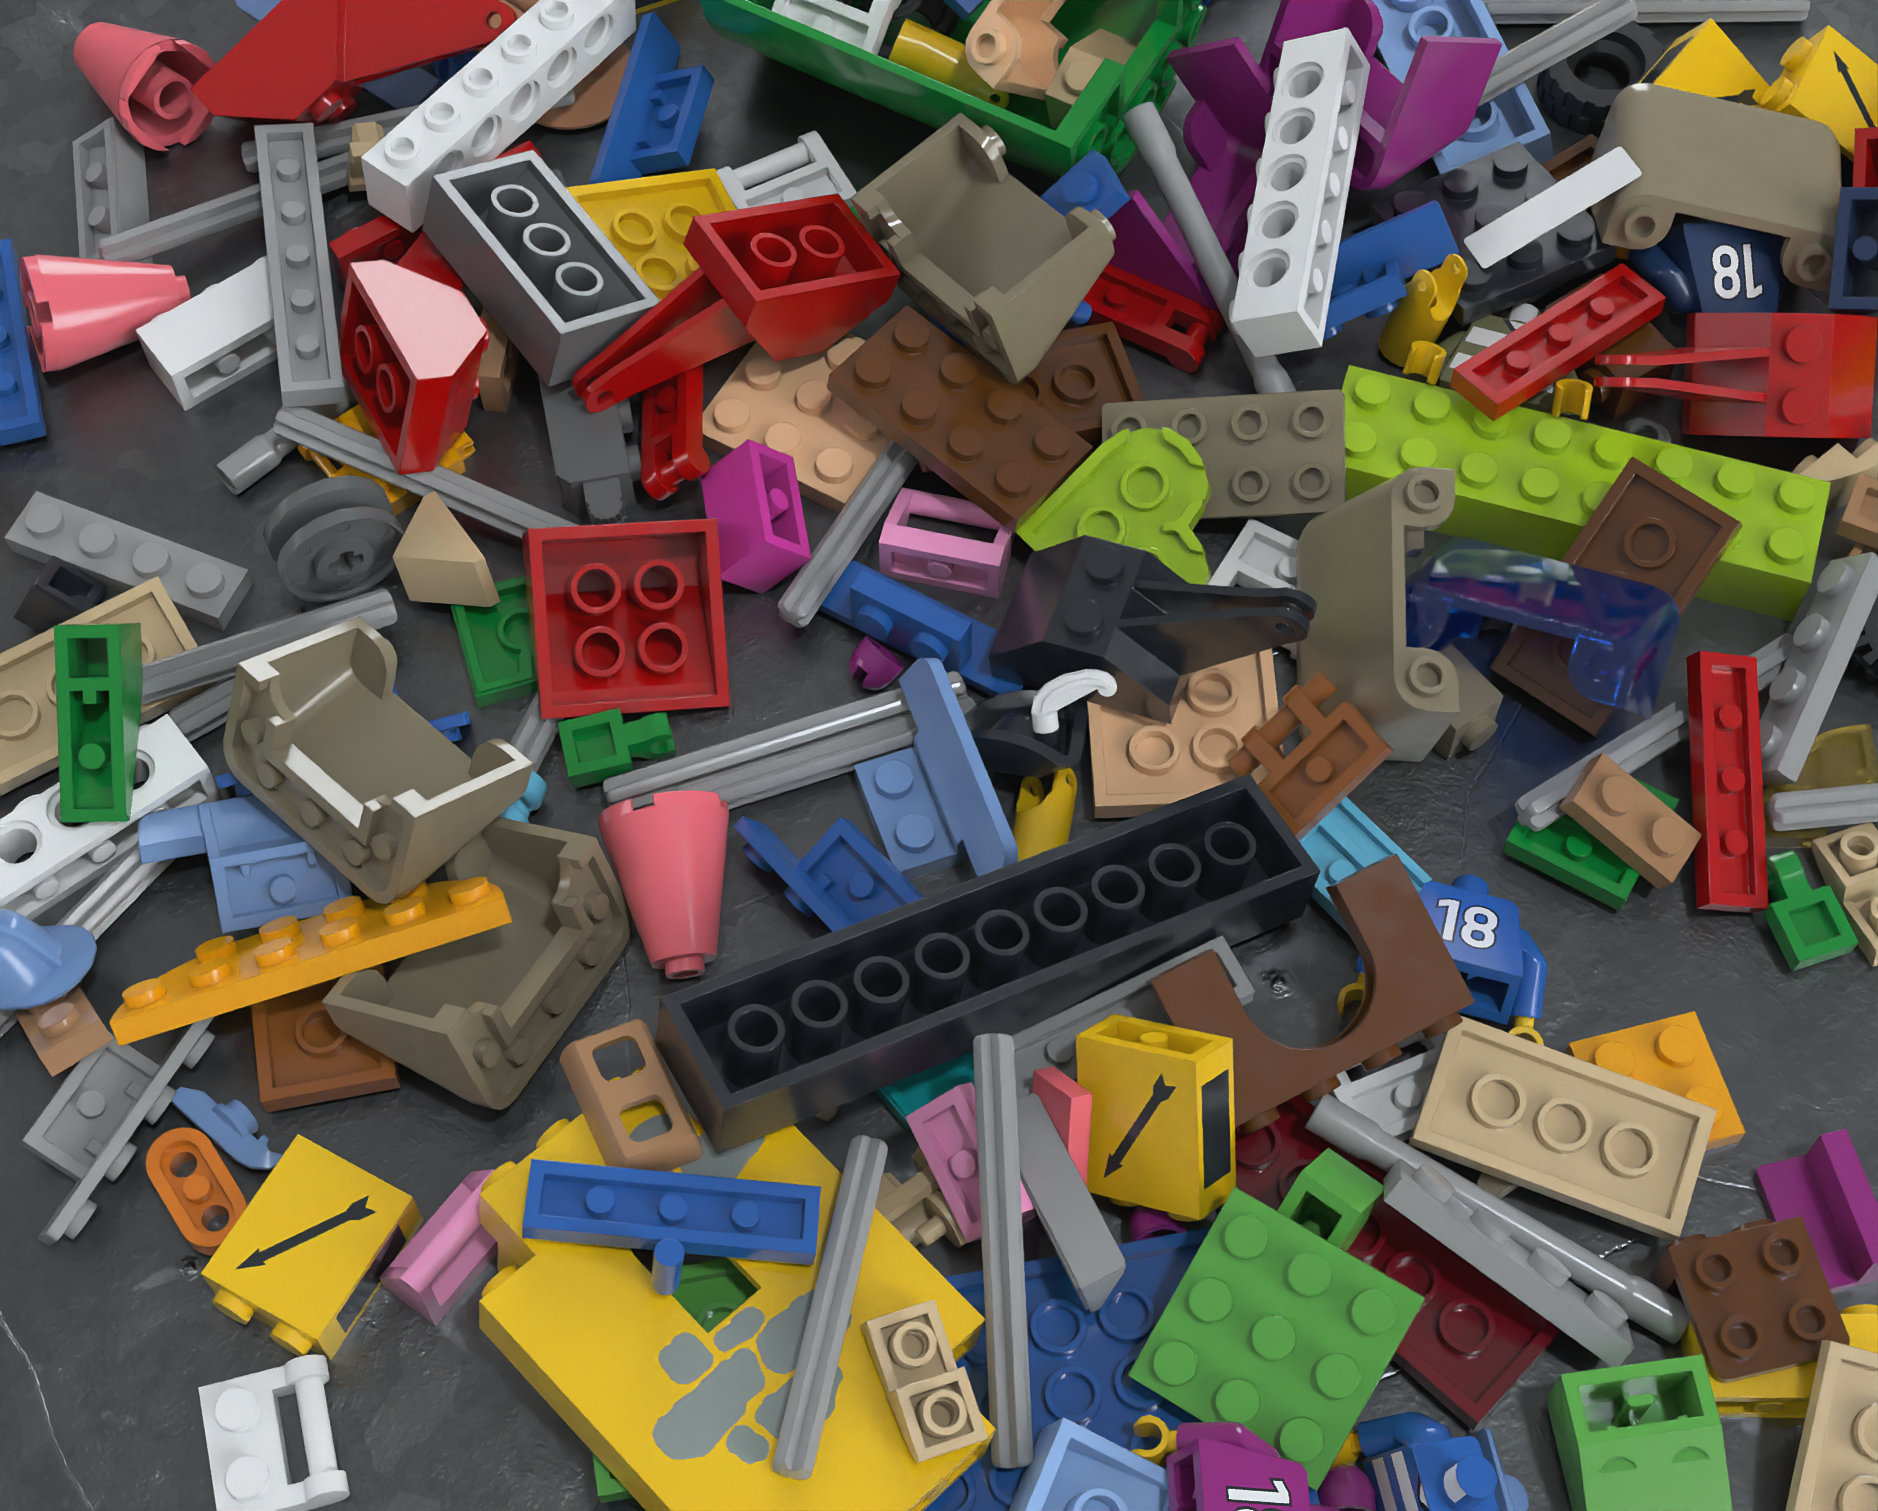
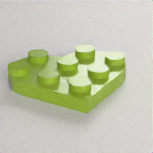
(1136, 492)

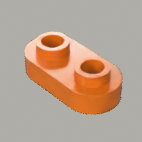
(200, 1196)

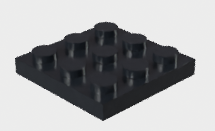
(1481, 194)

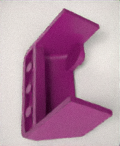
(1398, 120)
(1225, 140)

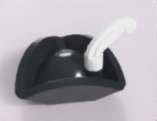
(1037, 730)

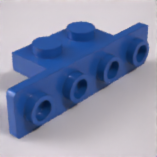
(654, 109)
(1379, 259)
(916, 625)
(838, 879)

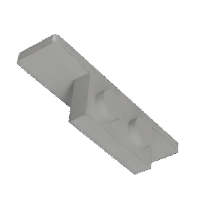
(97, 1111)

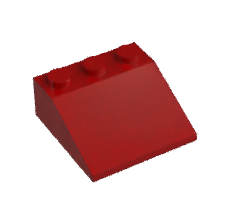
(626, 617)

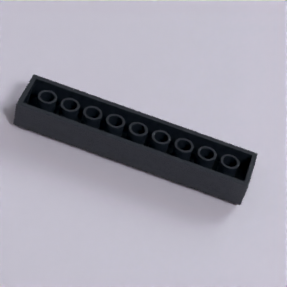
(977, 961)

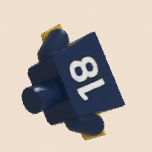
(1713, 269)

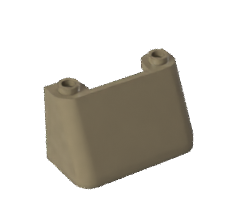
(1723, 167)
(983, 246)
(1356, 574)
(357, 765)
(498, 1001)

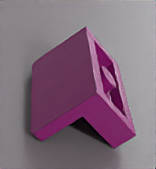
(1834, 1204)

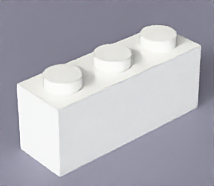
(213, 336)

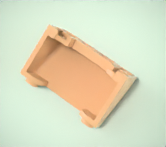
(1016, 46)

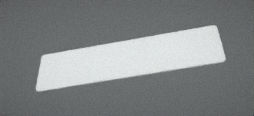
(1552, 207)

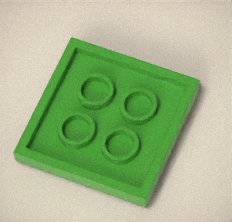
(1277, 1334)

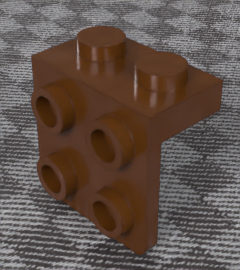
(1753, 1297)

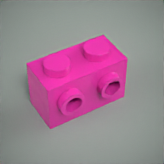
(757, 516)

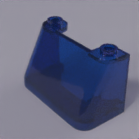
(1617, 623)

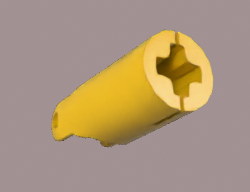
(941, 60)
(1424, 309)
(1046, 822)

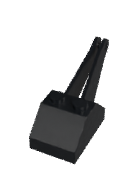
(1136, 620)

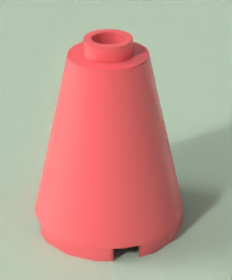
(146, 82)
(92, 304)
(671, 874)

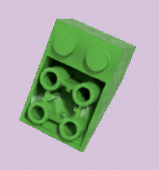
(1641, 1438)

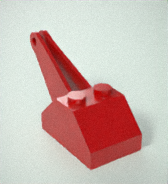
(318, 54)
(767, 274)
(411, 353)
(1767, 374)

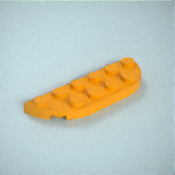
(307, 952)

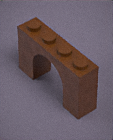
(1406, 991)

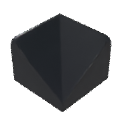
(58, 596)

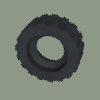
(1587, 107)

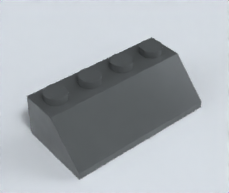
(535, 261)

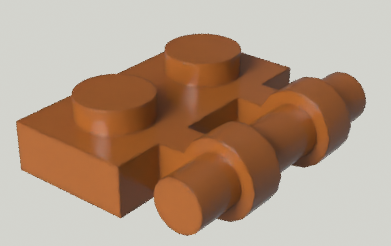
(1323, 766)

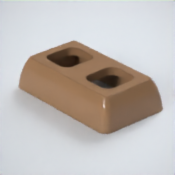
(605, 1100)

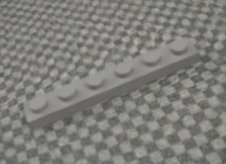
(298, 266)

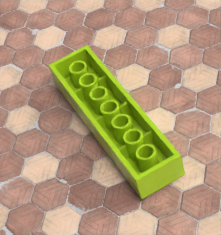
(1541, 477)

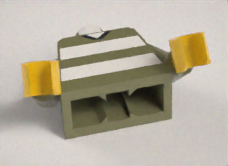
(1438, 361)

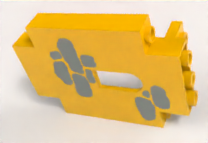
(697, 1412)

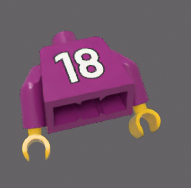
(1224, 1468)

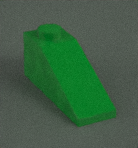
(97, 718)

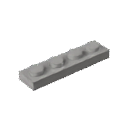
(127, 557)
(1816, 665)
(1054, 1039)
(1531, 1277)

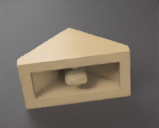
(441, 560)

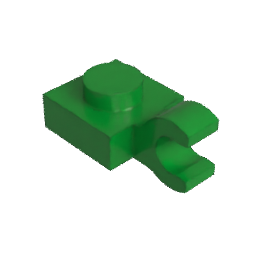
(604, 745)
(1804, 920)

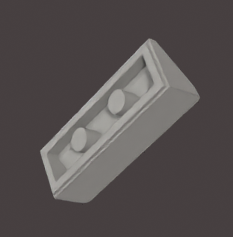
(108, 185)
(1066, 1206)

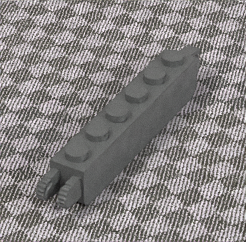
(591, 452)

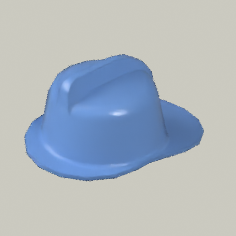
(40, 960)

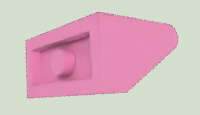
(939, 557)
(949, 1143)
(444, 1254)

